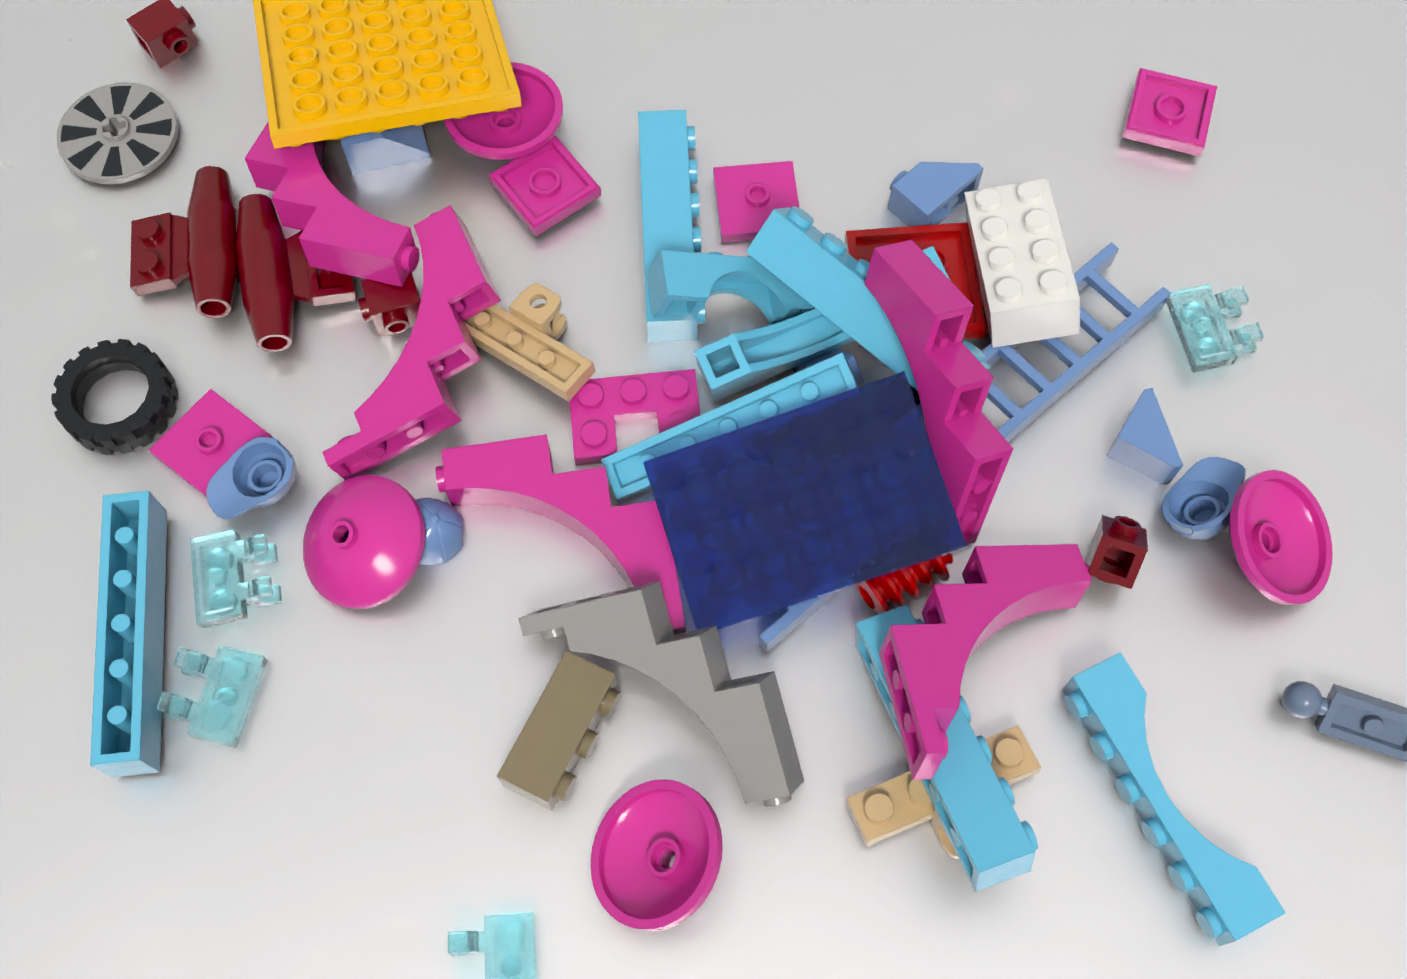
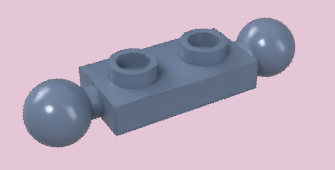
(1351, 717)

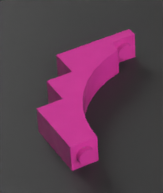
(334, 229)
(950, 380)
(414, 397)
(522, 477)
(929, 659)

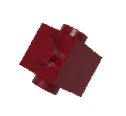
(163, 31)
(390, 306)
(1117, 551)

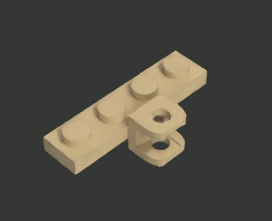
(530, 343)
(905, 803)

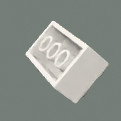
(1022, 263)

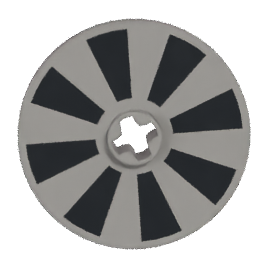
(144, 140)

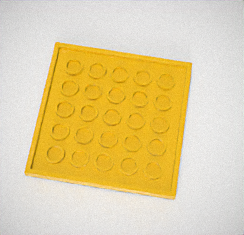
(378, 65)

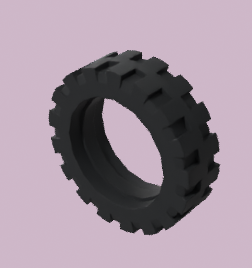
(94, 365)

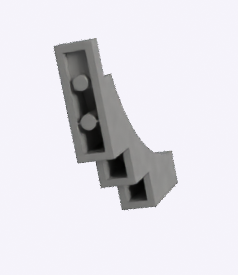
(740, 713)

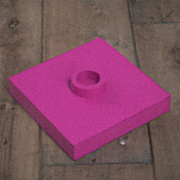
(1169, 112)
(545, 186)
(749, 196)
(205, 440)

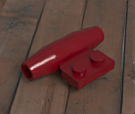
(195, 246)
(277, 273)

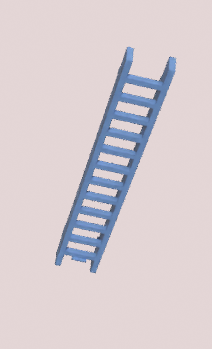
(1048, 392)

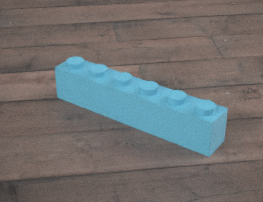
(668, 206)
(831, 282)
(129, 636)
(965, 789)

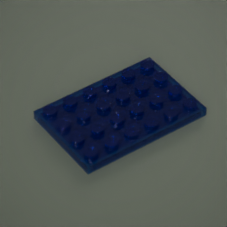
(804, 504)

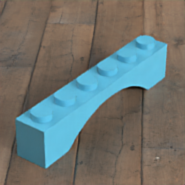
(773, 349)
(1225, 890)

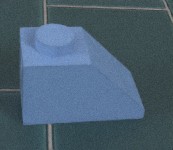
(385, 149)
(932, 191)

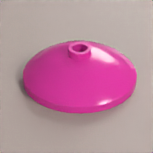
(517, 129)
(1280, 537)
(381, 546)
(636, 849)

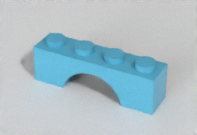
(685, 280)

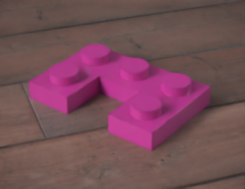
(604, 401)

